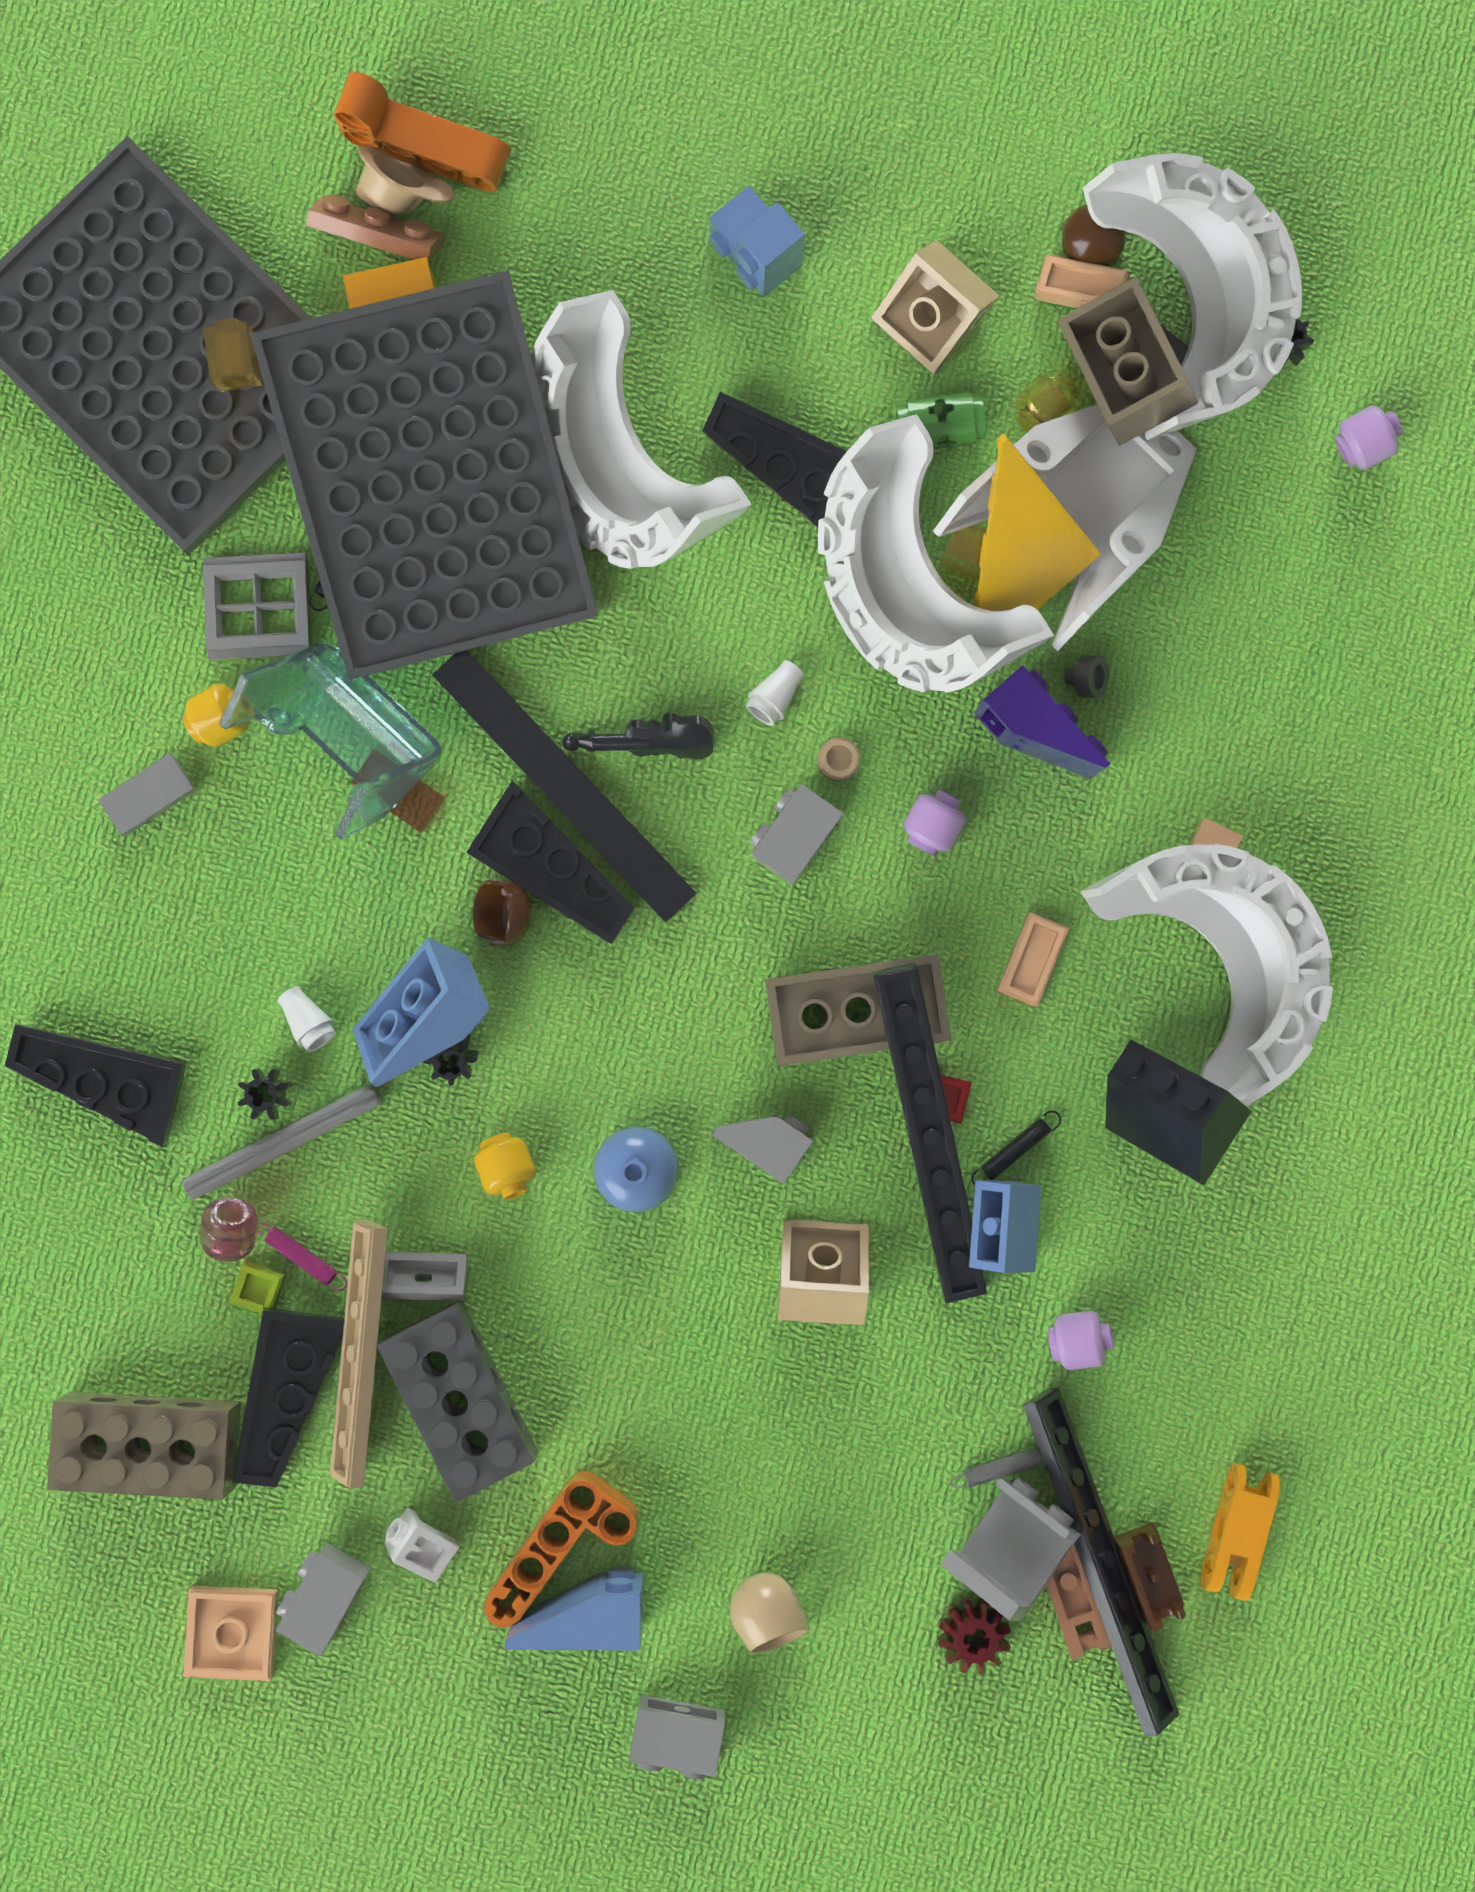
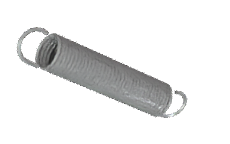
(1001, 1468)

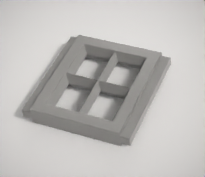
(256, 568)

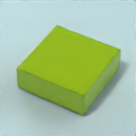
(257, 1287)

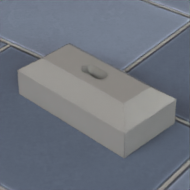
(405, 1268)

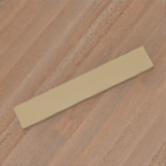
(358, 1353)

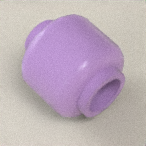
(1368, 437)
(935, 822)
(1080, 1340)

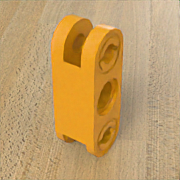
(1240, 1532)

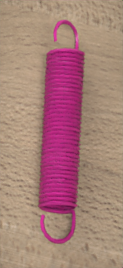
(301, 1256)

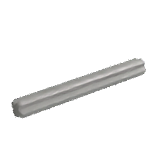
(281, 1142)

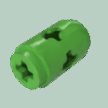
(959, 418)

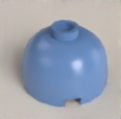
(636, 1169)

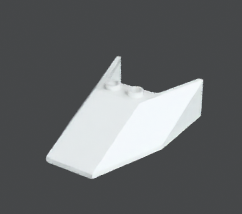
(1111, 491)

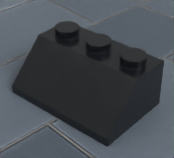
(1171, 1112)

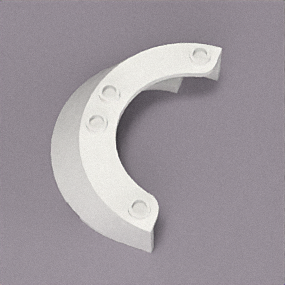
(1233, 264)
(611, 483)
(886, 583)
(1265, 939)

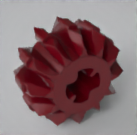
(981, 1648)

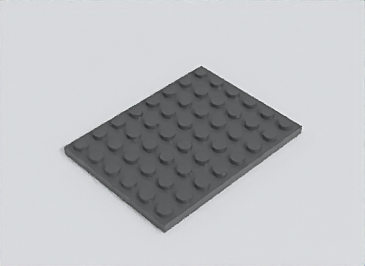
(111, 343)
(425, 474)

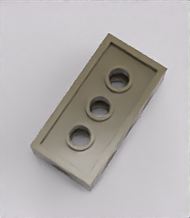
(832, 991)
(125, 1467)

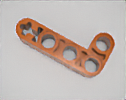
(418, 137)
(552, 1551)

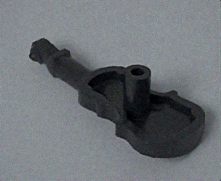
(680, 736)

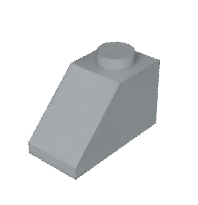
(768, 1142)

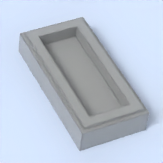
(147, 794)

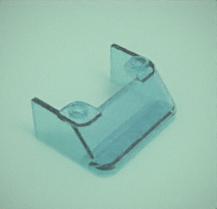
(347, 719)

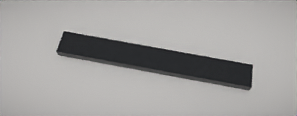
(564, 784)
(929, 1129)
(1102, 1561)

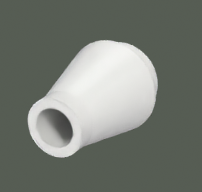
(773, 695)
(306, 1020)

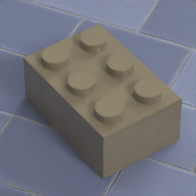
(1127, 361)

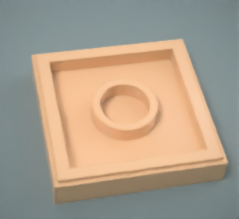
(231, 1633)

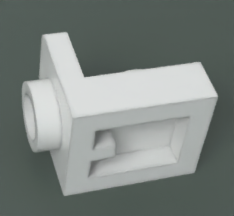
(419, 1546)

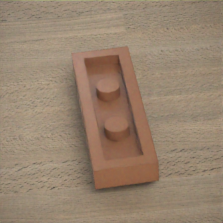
(374, 228)

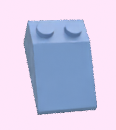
(420, 1012)
(592, 1615)

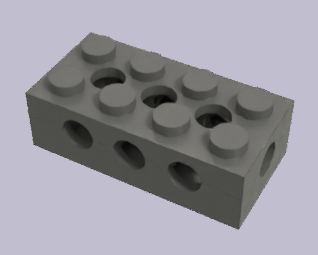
(445, 1426)

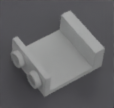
(1013, 1550)

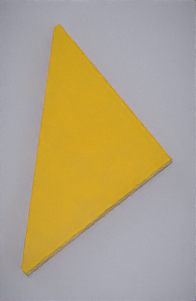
(1029, 539)

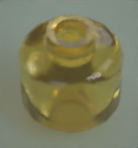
(1045, 400)

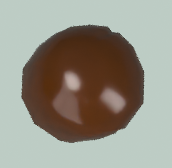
(1089, 242)
(501, 912)

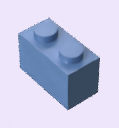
(1005, 1226)

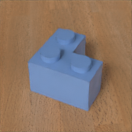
(758, 240)

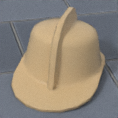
(396, 184)

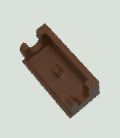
(1150, 1575)

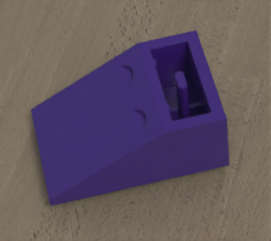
(1031, 722)

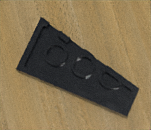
(776, 453)
(543, 861)
(119, 1083)
(286, 1374)

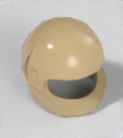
(767, 1613)

